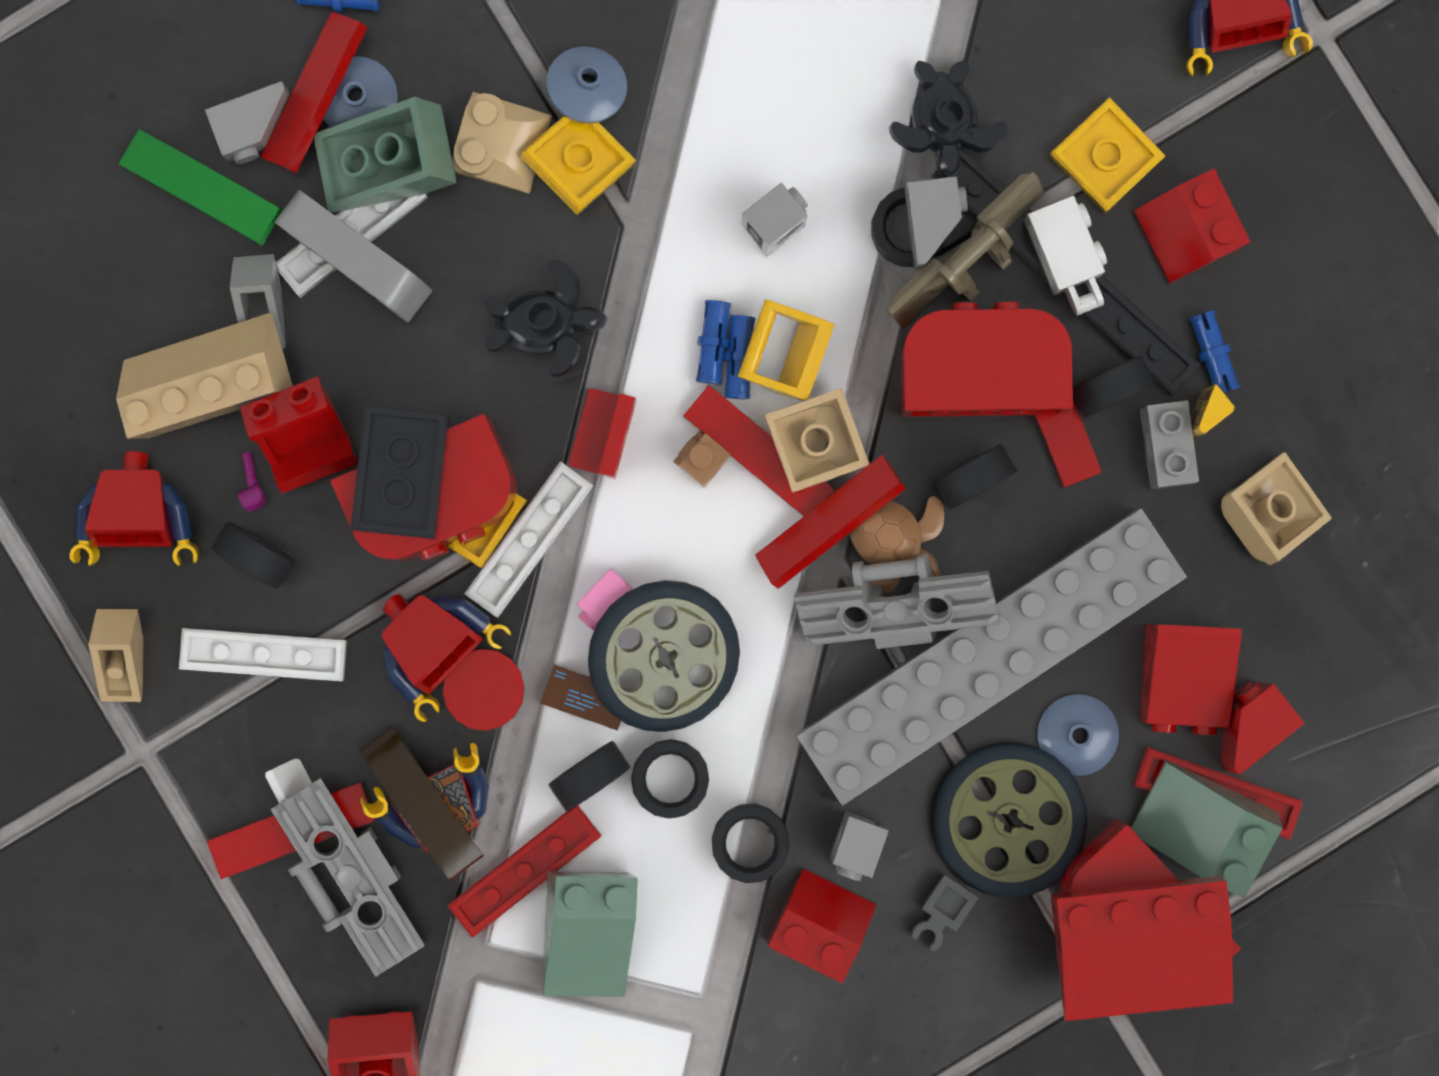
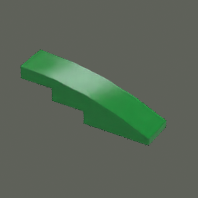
(200, 187)

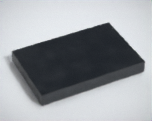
(400, 472)

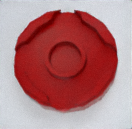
(484, 690)

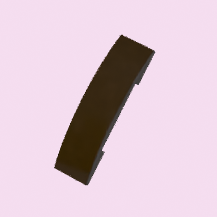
(420, 803)

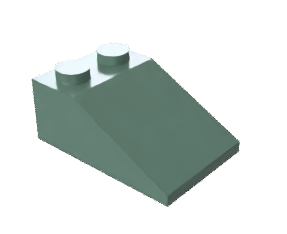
(385, 155)
(1207, 827)
(588, 933)

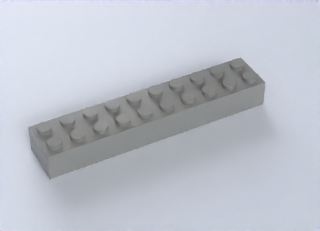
(985, 664)

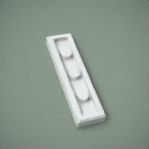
(305, 269)
(529, 539)
(262, 654)

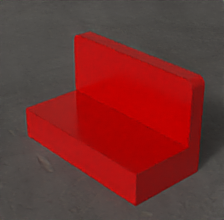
(602, 432)

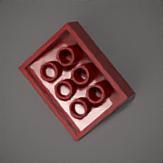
(1144, 947)

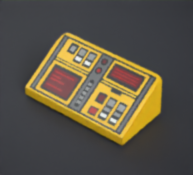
(1209, 410)

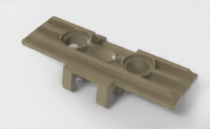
(987, 237)

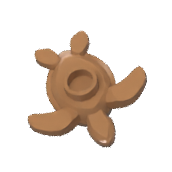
(897, 536)

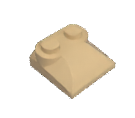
(494, 139)
(816, 440)
(1274, 510)

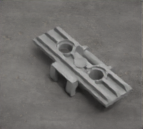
(900, 618)
(358, 871)

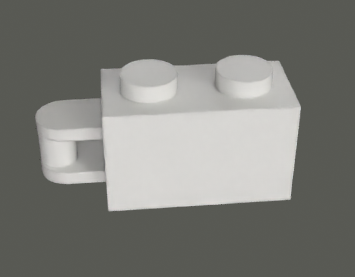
(1068, 251)

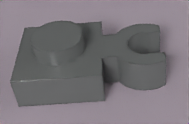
(947, 906)

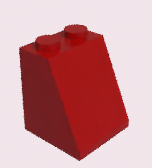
(1189, 677)

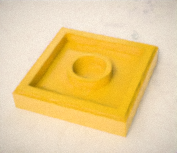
(1107, 155)
(577, 161)

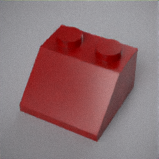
(1191, 226)
(1257, 725)
(822, 925)
(373, 1045)

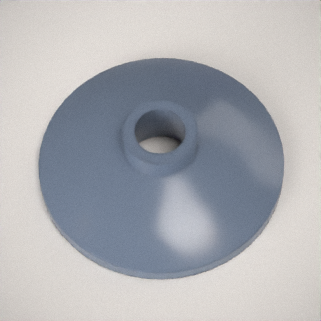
(377, 87)
(584, 100)
(1066, 715)

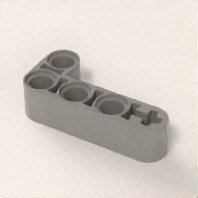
(353, 256)

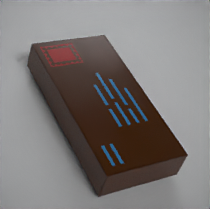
(575, 695)

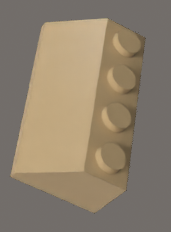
(201, 378)

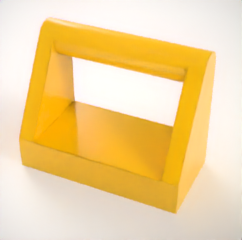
(803, 357)

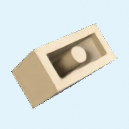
(117, 655)

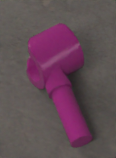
(252, 496)

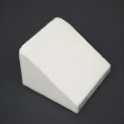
(288, 779)

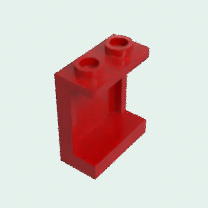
(299, 434)

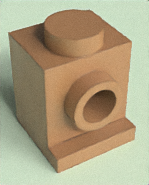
(702, 458)

